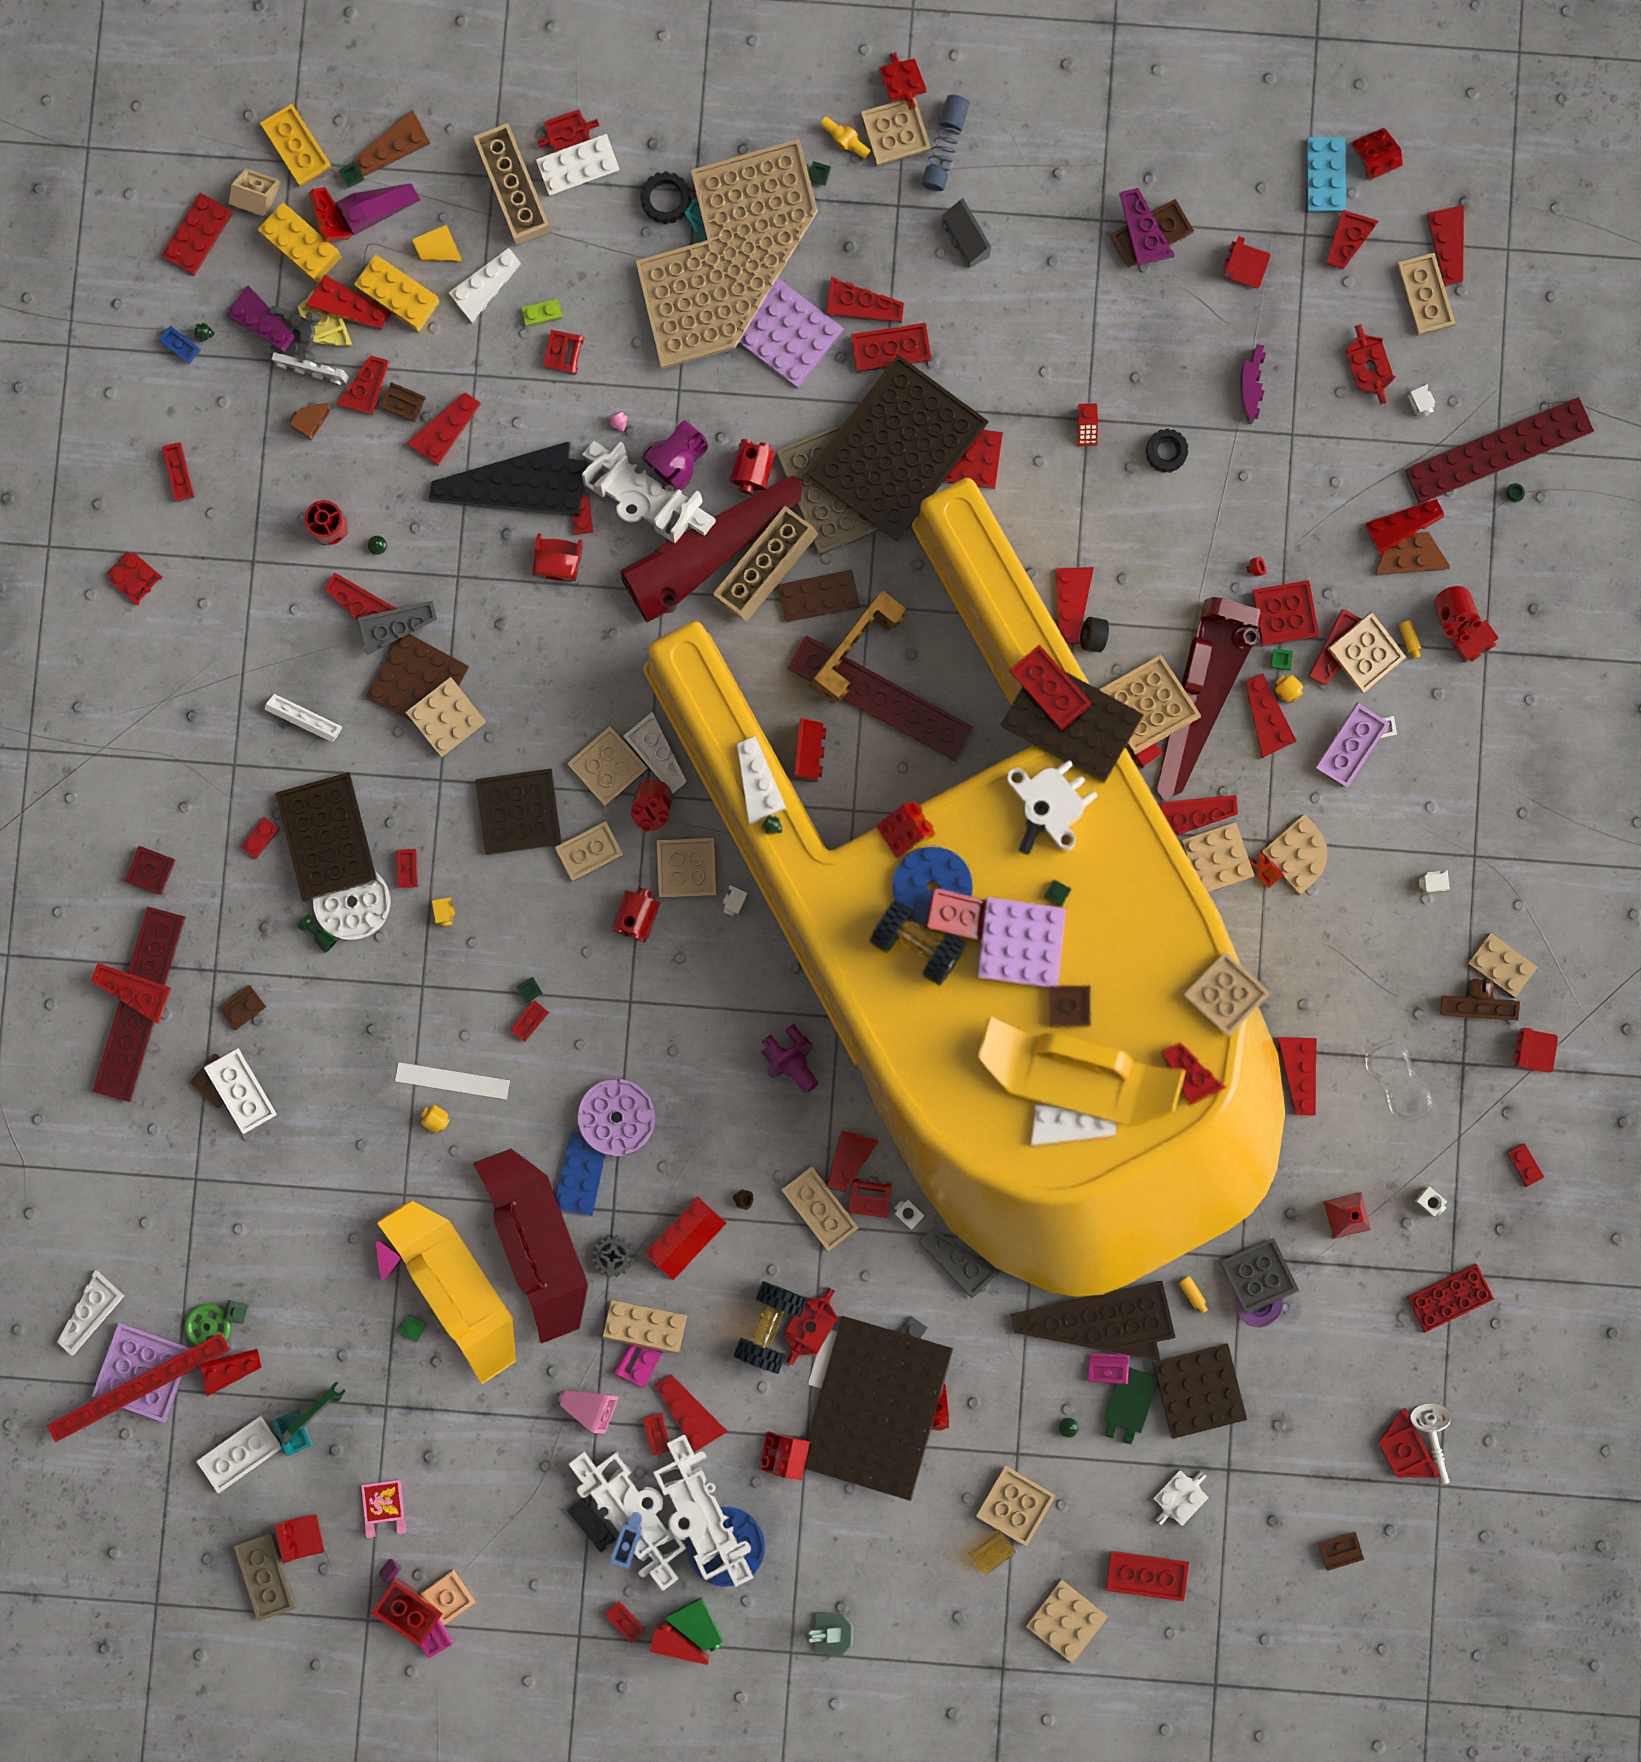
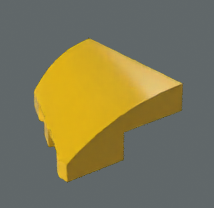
(437, 246)

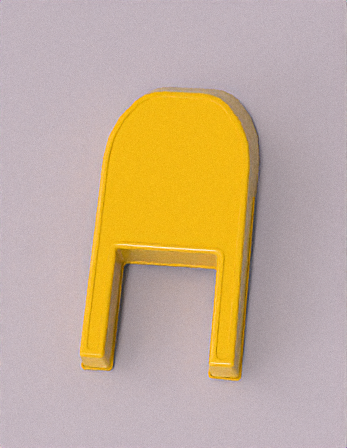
(1134, 931)

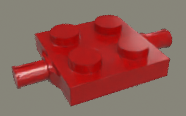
(902, 80)
(567, 131)

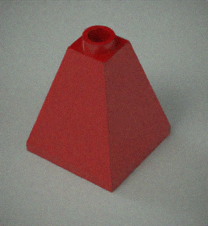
(1339, 1215)

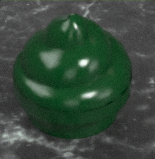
(203, 332)
(377, 545)
(772, 825)
(1068, 1427)

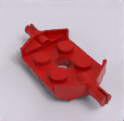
(1370, 349)
(807, 1342)

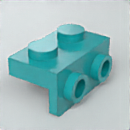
(299, 1442)

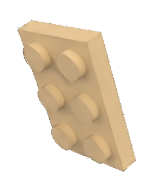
(589, 851)
(1502, 965)

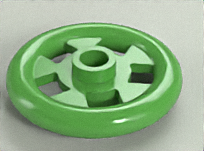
(203, 1310)

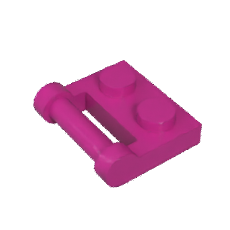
(643, 1366)

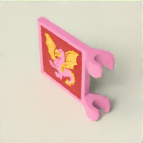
(382, 1504)

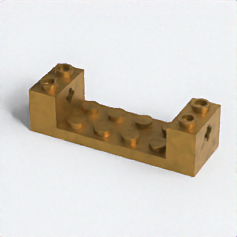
(885, 612)

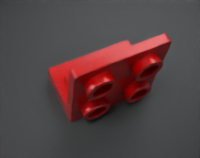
(299, 1538)

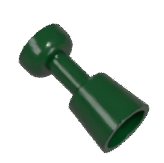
(322, 938)

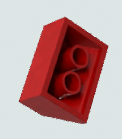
(809, 750)

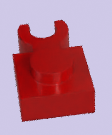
(1269, 872)

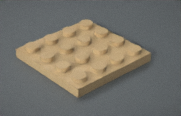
(1159, 697)

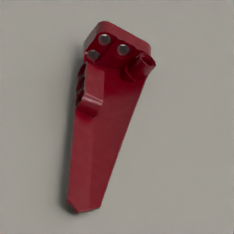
(682, 566)
(1208, 677)

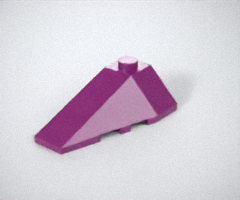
(373, 206)

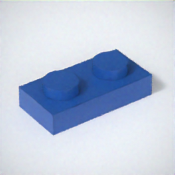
(179, 344)

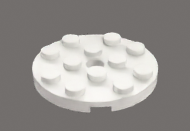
(356, 921)

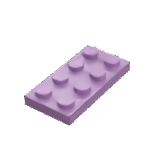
(1352, 744)

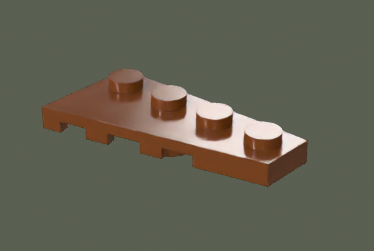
(394, 144)

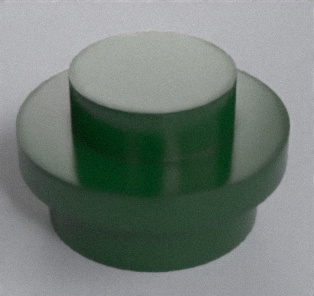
(1515, 492)

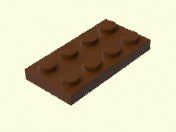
(1170, 221)
(818, 596)

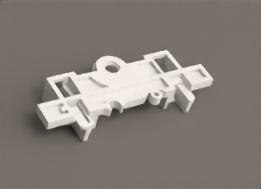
(644, 492)
(624, 1499)
(704, 1515)

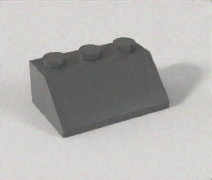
(966, 234)

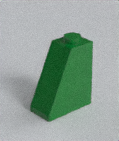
(697, 1624)

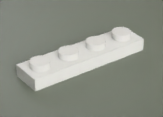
(303, 718)

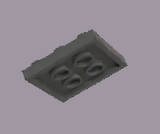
(1259, 1276)

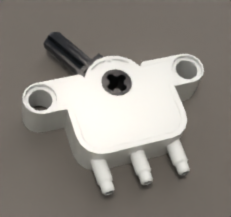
(1060, 802)

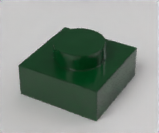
(819, 173)
(351, 175)
(1057, 893)
(529, 990)
(235, 1312)

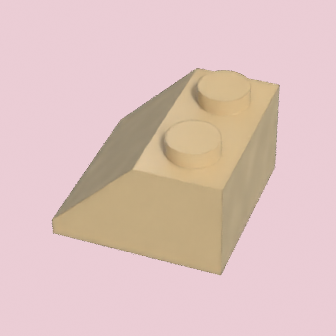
(254, 192)

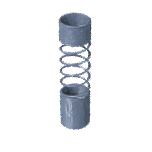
(951, 121)

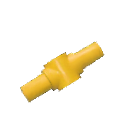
(845, 137)

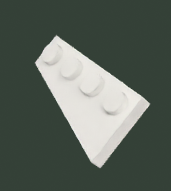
(759, 785)
(96, 1304)

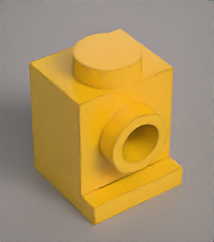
(443, 911)

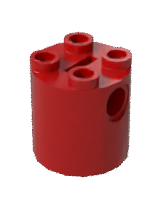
(752, 466)
(326, 522)
(1457, 613)
(651, 805)
(636, 909)

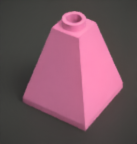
(589, 1409)

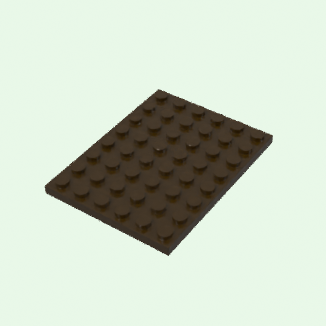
(897, 447)
(877, 1407)

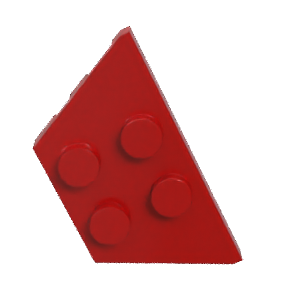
(1406, 1450)

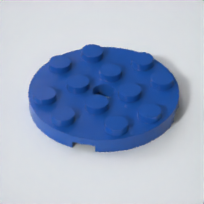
(925, 866)
(744, 1529)

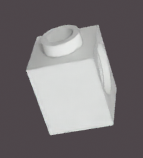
(1422, 1201)
(911, 1223)

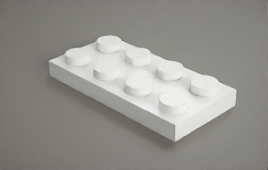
(577, 164)
(240, 1090)
(239, 1454)

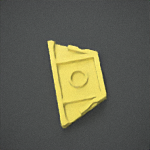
(330, 329)

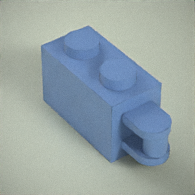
(627, 1541)

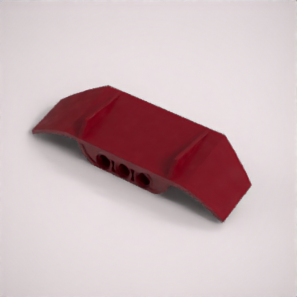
(536, 1242)

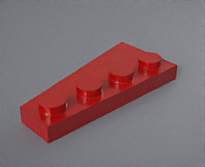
(343, 302)
(860, 303)
(1395, 527)
(354, 598)
(1325, 664)
(139, 993)
(1300, 1069)
(693, 1419)

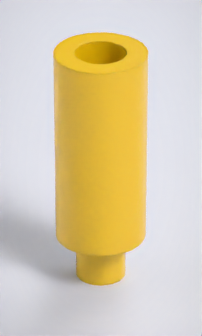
(1410, 638)
(1193, 1294)

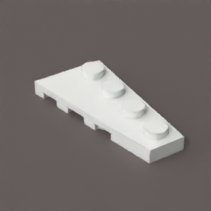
(480, 288)
(283, 361)
(654, 750)
(1062, 1125)

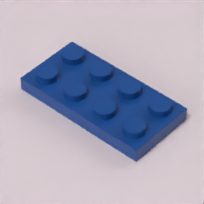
(580, 1176)

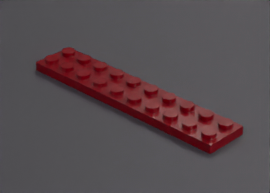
(1499, 450)
(887, 700)
(130, 1028)

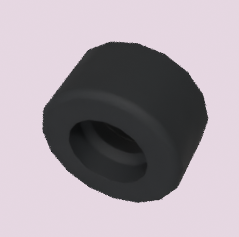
(1094, 634)

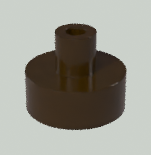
(743, 1199)

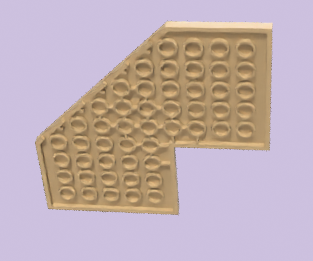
(753, 221)

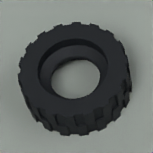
(1167, 436)

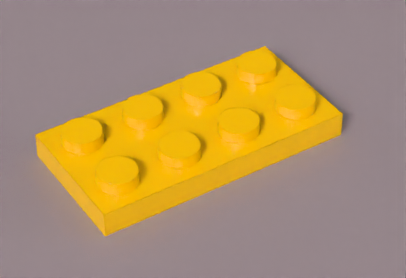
(296, 145)

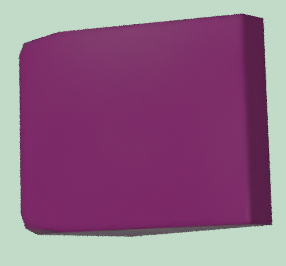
(389, 1571)

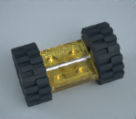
(896, 927)
(757, 1351)

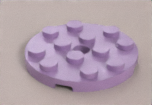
(611, 1137)

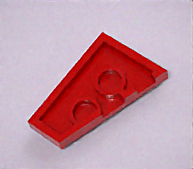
(328, 216)
(1349, 237)
(366, 387)
(848, 1159)
(229, 1369)

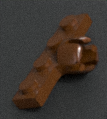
(1480, 1003)

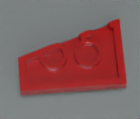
(1197, 1081)

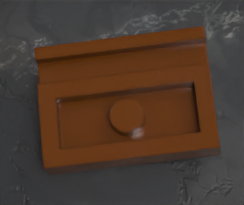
(402, 402)
(242, 1007)
(1340, 1551)

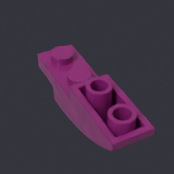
(1250, 389)

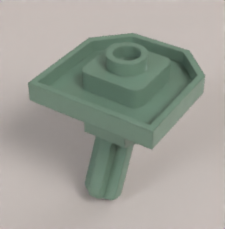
(832, 1633)

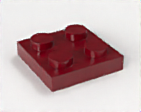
(150, 870)

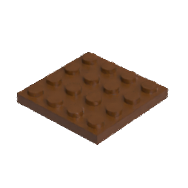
(412, 673)

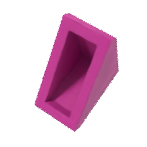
(387, 1259)

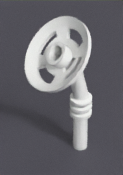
(1430, 1424)

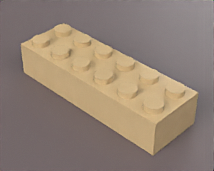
(512, 184)
(765, 564)

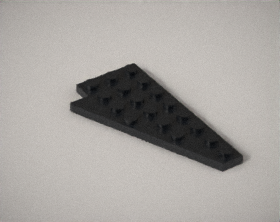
(529, 482)

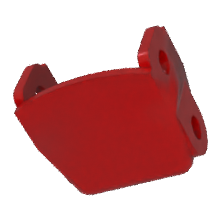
(557, 559)

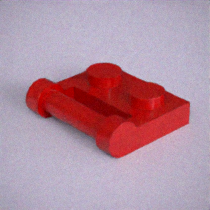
(557, 350)
(867, 1204)

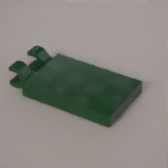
(330, 1396)
(1130, 1404)

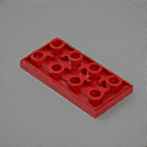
(1450, 1298)

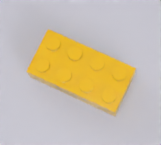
(299, 243)
(397, 293)

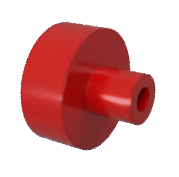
(1257, 567)

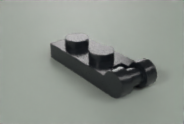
(591, 1524)

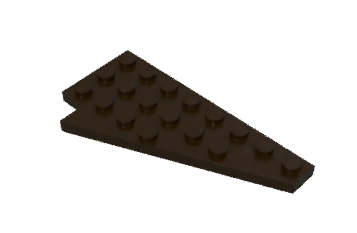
(1117, 1321)

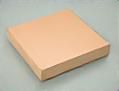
(449, 1596)

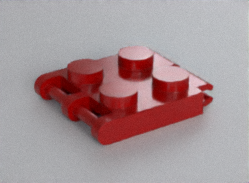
(133, 576)

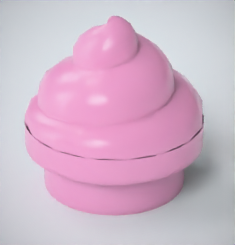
(618, 421)

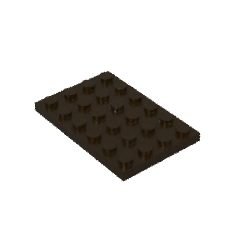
(1089, 742)
(326, 837)

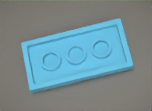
(1326, 175)

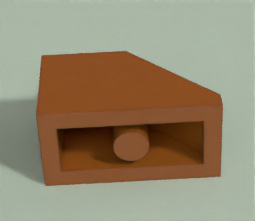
(309, 419)

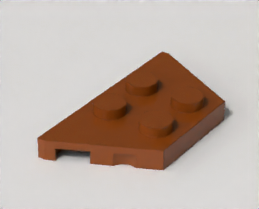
(1413, 555)

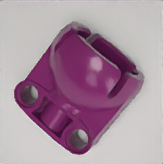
(676, 455)

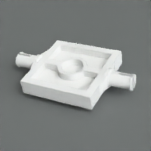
(1181, 1498)

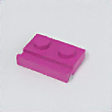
(1108, 1368)
(436, 1640)

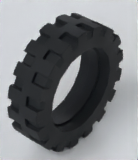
(665, 178)

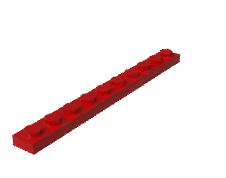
(138, 1387)

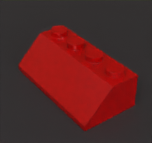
(685, 1238)

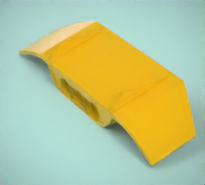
(1078, 1075)
(453, 1287)

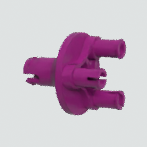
(791, 1060)

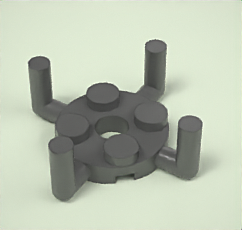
(307, 331)

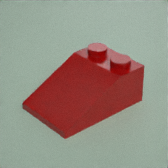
(407, 1612)
(673, 1643)

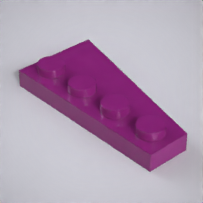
(1145, 235)
(256, 317)

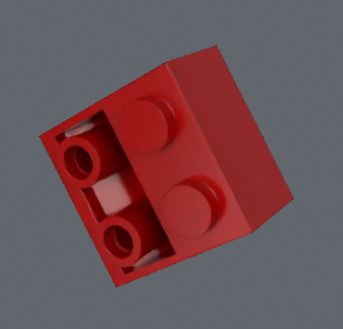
(784, 1456)

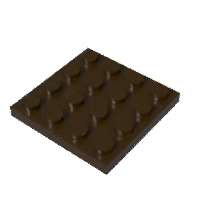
(518, 811)
(1199, 1391)

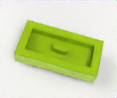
(542, 312)

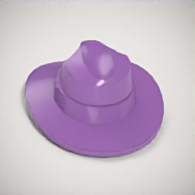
(1262, 1316)

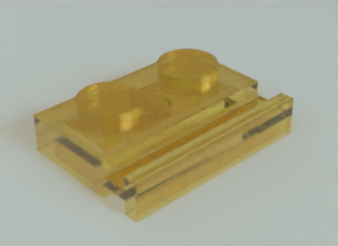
(992, 1552)

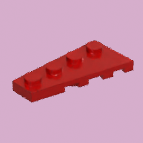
(1448, 241)
(442, 432)
(1072, 597)
(1269, 720)
(1196, 813)

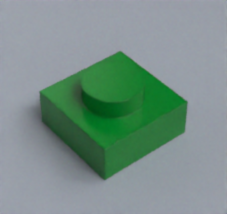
(1281, 659)
(413, 1328)

